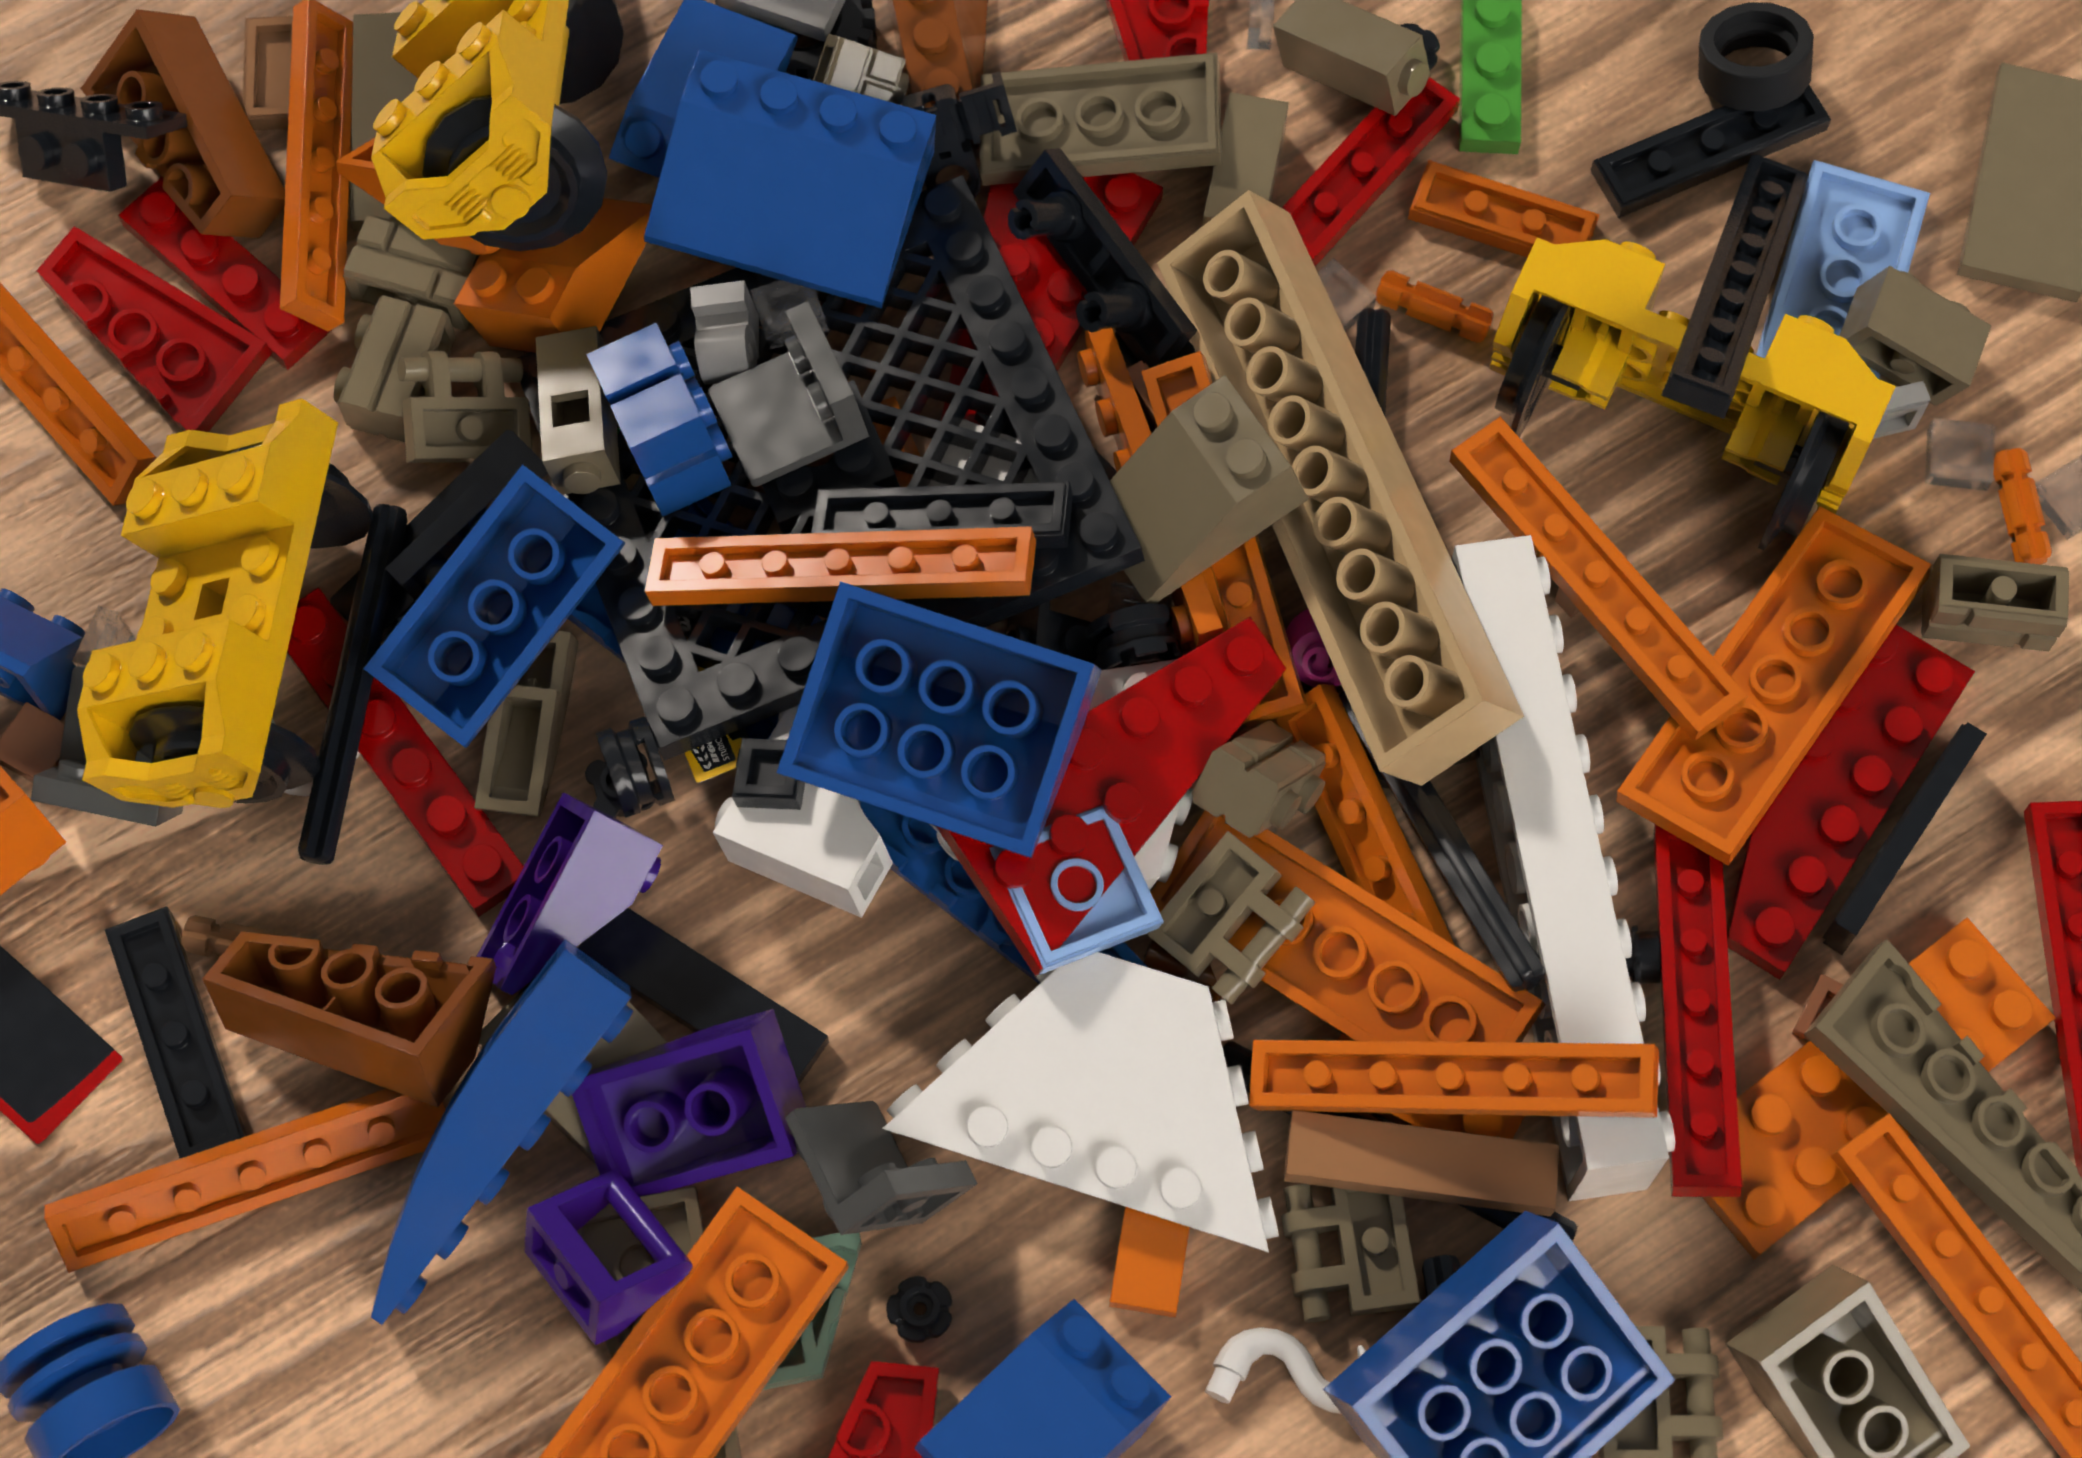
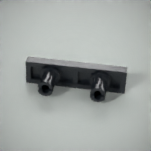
(1117, 278)

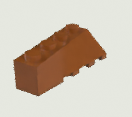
(941, 43)
(217, 162)
(357, 1011)

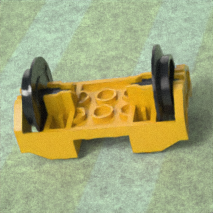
(1590, 326)

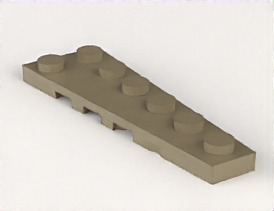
(1931, 1082)

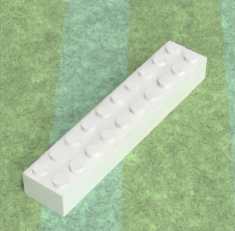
(1554, 863)

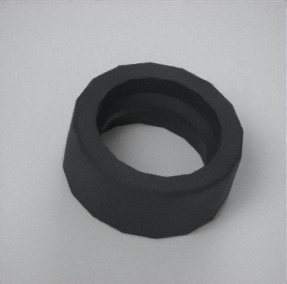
(1755, 86)

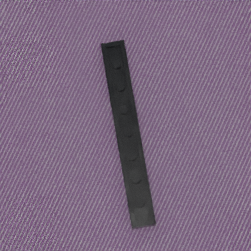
(1735, 287)

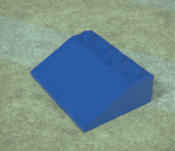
(791, 178)
(938, 719)
(1505, 1360)

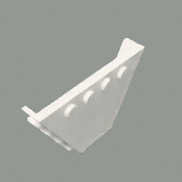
(1109, 1090)

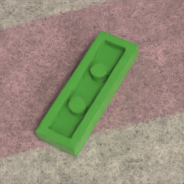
(1490, 76)

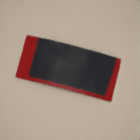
(45, 1054)

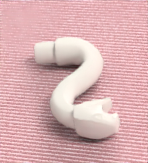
(1247, 1346)

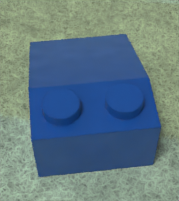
(655, 101)
(1053, 1397)

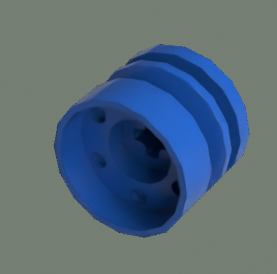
(87, 1387)

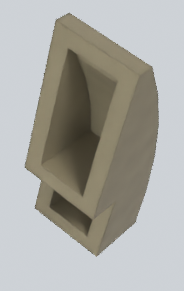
(526, 734)

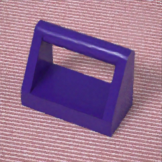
(577, 1275)

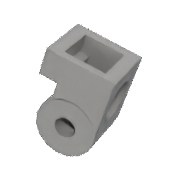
(725, 330)

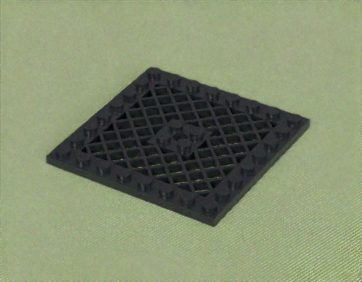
(750, 685)

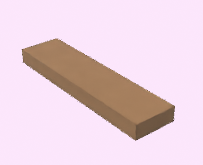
(1421, 1163)

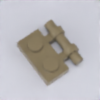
(460, 428)
(1217, 903)
(1373, 1251)
(1655, 1428)

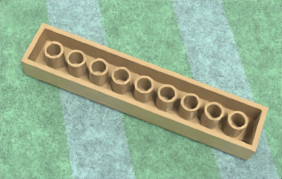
(1364, 538)

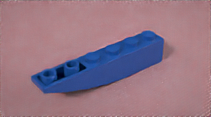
(498, 1108)

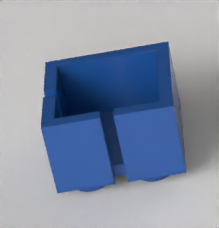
(663, 417)

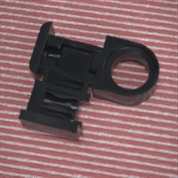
(960, 122)

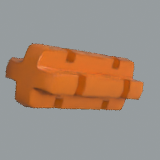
(1434, 306)
(2021, 506)

